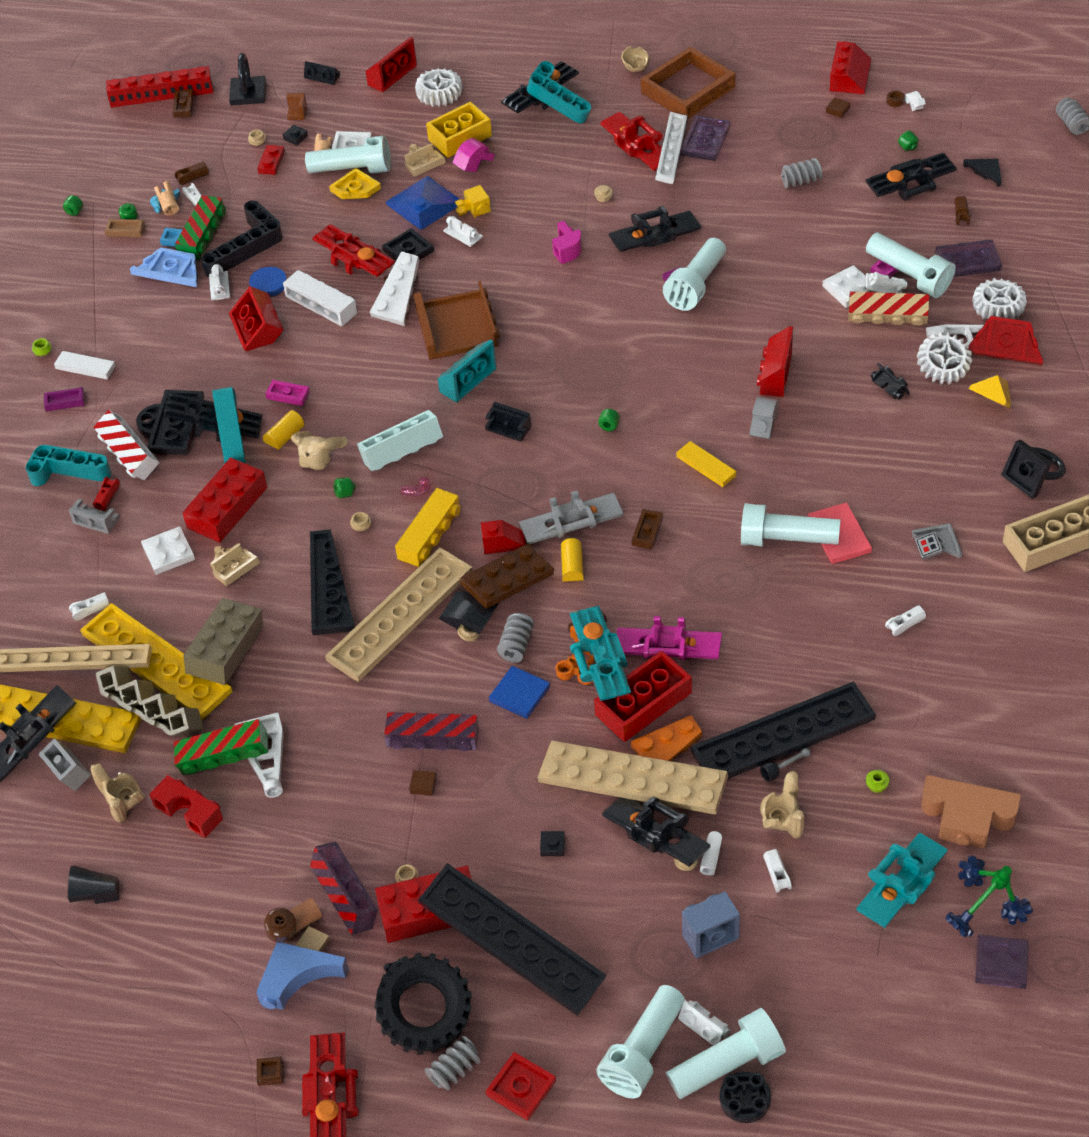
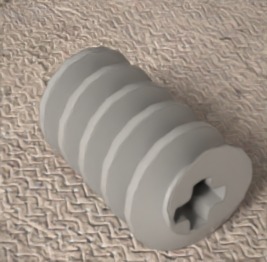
(1073, 116)
(801, 171)
(515, 637)
(453, 1063)

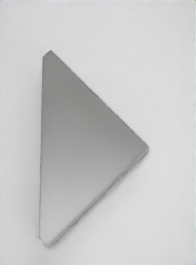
(945, 536)

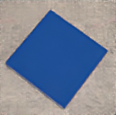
(519, 692)

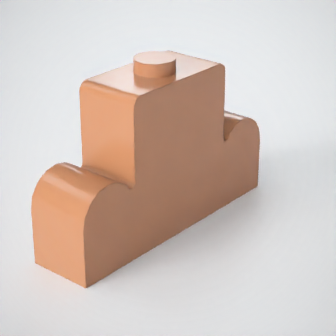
(968, 810)

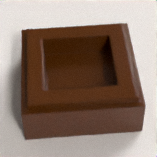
(838, 107)
(422, 782)
(269, 1071)

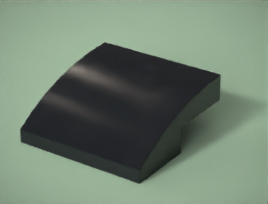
(467, 611)

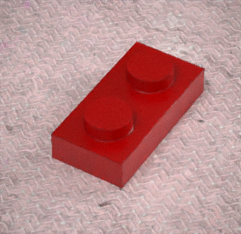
(270, 159)

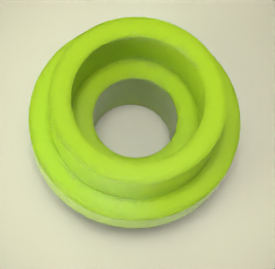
(41, 347)
(877, 786)

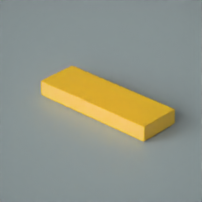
(706, 464)

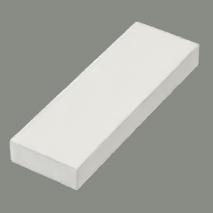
(84, 365)

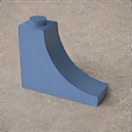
(291, 969)

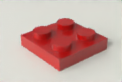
(520, 1086)

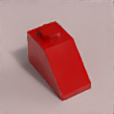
(501, 537)

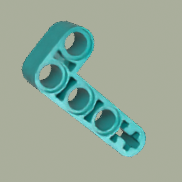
(555, 95)
(228, 424)
(65, 461)

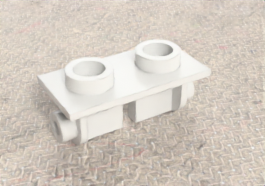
(462, 231)
(219, 283)
(881, 283)
(698, 1020)

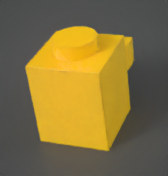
(474, 201)

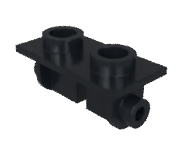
(320, 72)
(896, 385)

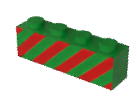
(201, 226)
(220, 747)

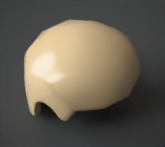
(635, 59)

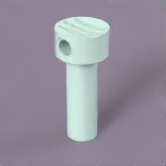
(373, 154)
(931, 274)
(687, 284)
(761, 525)
(755, 1040)
(627, 1066)

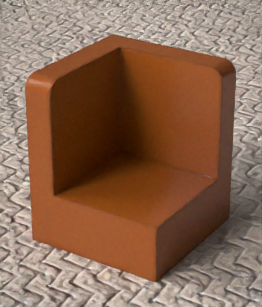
(297, 106)

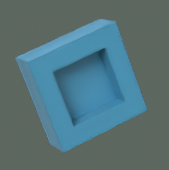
(170, 237)

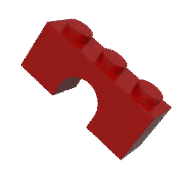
(174, 795)

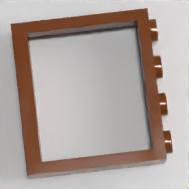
(725, 82)

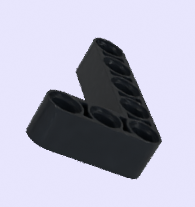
(264, 234)

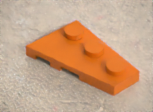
(668, 740)

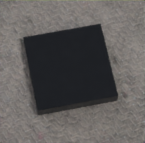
(410, 243)

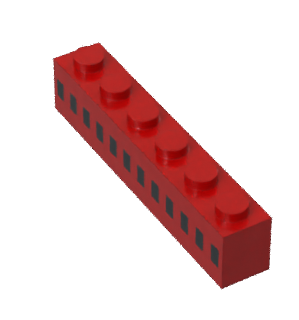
(158, 86)

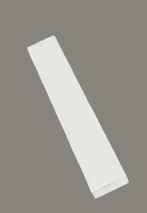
(671, 148)

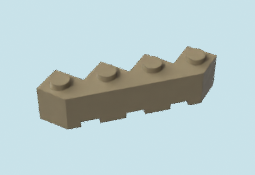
(139, 697)

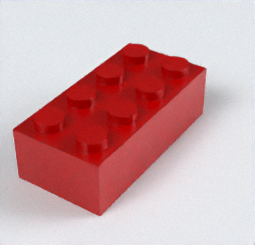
(225, 500)
(654, 690)
(403, 914)

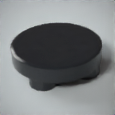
(745, 1097)

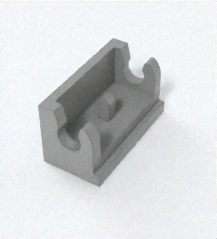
(93, 518)

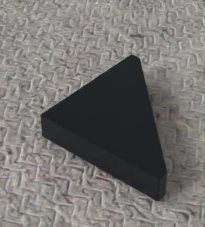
(985, 168)

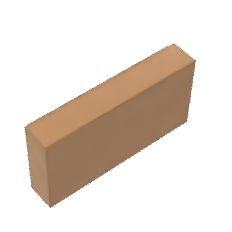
(124, 228)

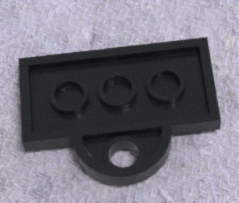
(166, 433)

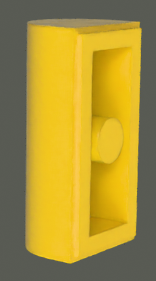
(283, 430)
(572, 560)

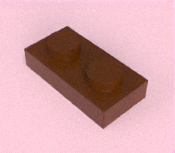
(182, 103)
(647, 529)

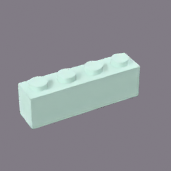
(400, 440)

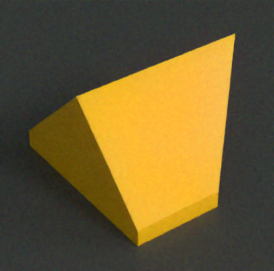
(995, 389)

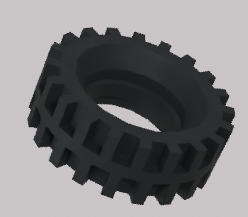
(428, 971)

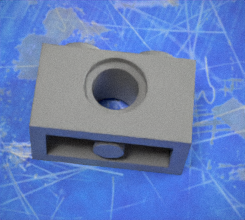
(64, 764)

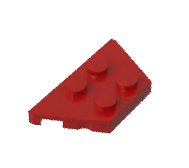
(1007, 340)

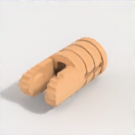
(322, 144)
(167, 199)

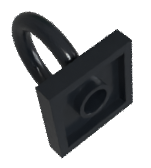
(246, 88)
(1029, 467)

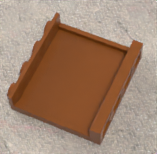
(456, 322)

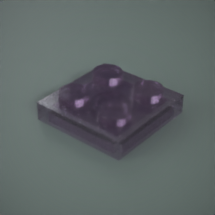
(1001, 961)

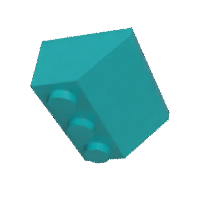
(468, 371)

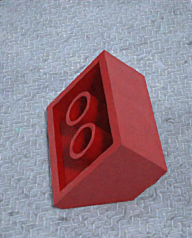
(392, 66)
(849, 69)
(255, 319)
(776, 363)

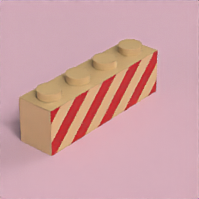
(888, 307)

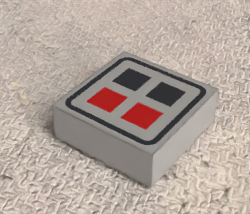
(928, 545)

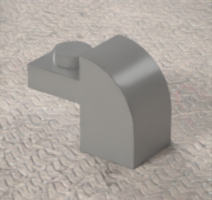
(764, 414)

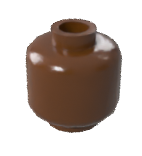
(281, 932)

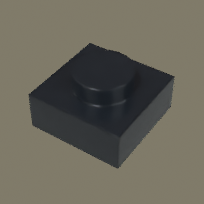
(295, 135)
(552, 843)

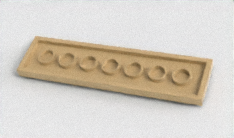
(398, 615)
(633, 777)

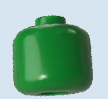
(908, 141)
(72, 205)
(128, 212)
(608, 419)
(343, 487)

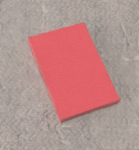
(851, 537)

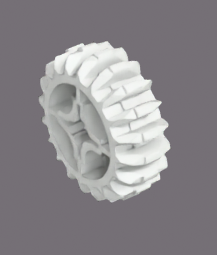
(438, 87)
(999, 299)
(959, 357)

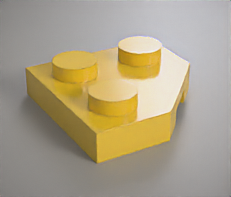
(355, 185)

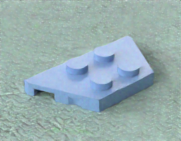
(169, 266)

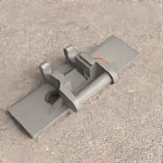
(570, 517)

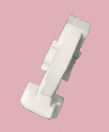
(915, 100)

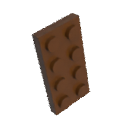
(506, 576)

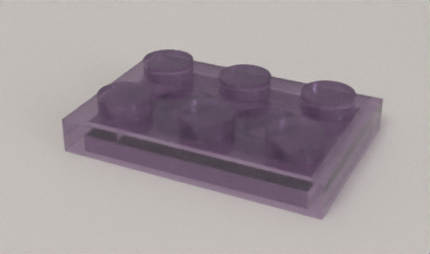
(705, 138)
(971, 257)

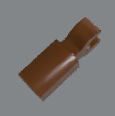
(961, 210)

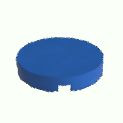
(268, 280)

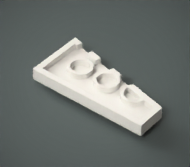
(395, 294)

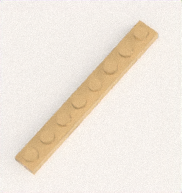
(75, 657)

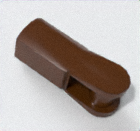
(191, 173)

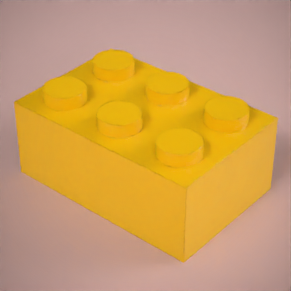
(457, 126)

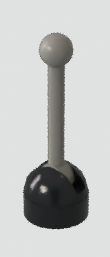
(770, 770)

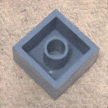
(710, 924)

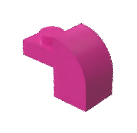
(470, 155)
(567, 244)

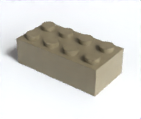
(223, 641)

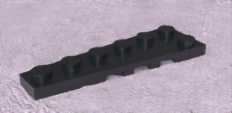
(328, 594)

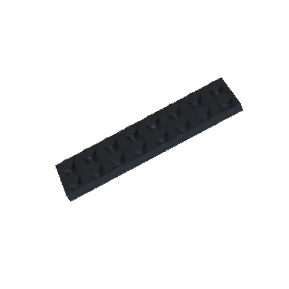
(785, 731)
(512, 939)

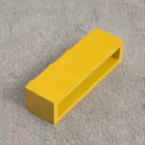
(428, 527)

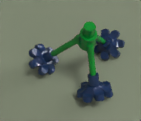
(973, 874)

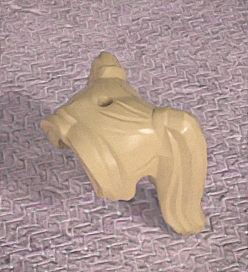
(317, 448)
(117, 790)
(783, 810)

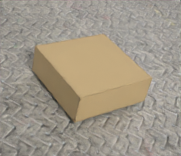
(313, 940)

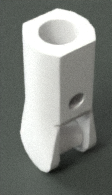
(192, 193)
(89, 606)
(906, 619)
(710, 857)
(777, 869)

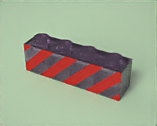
(431, 731)
(343, 888)

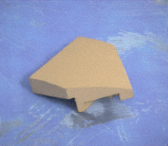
(422, 159)
(232, 563)

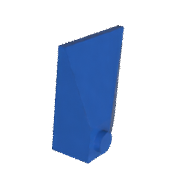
(423, 202)

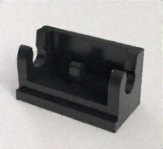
(508, 421)

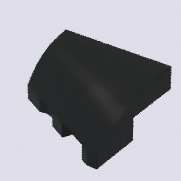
(89, 884)

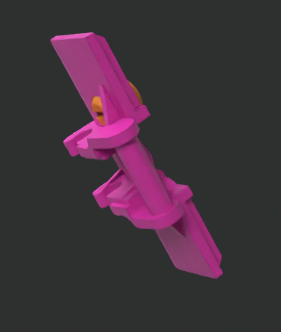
(671, 640)

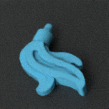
(156, 204)

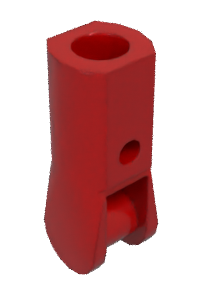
(105, 493)

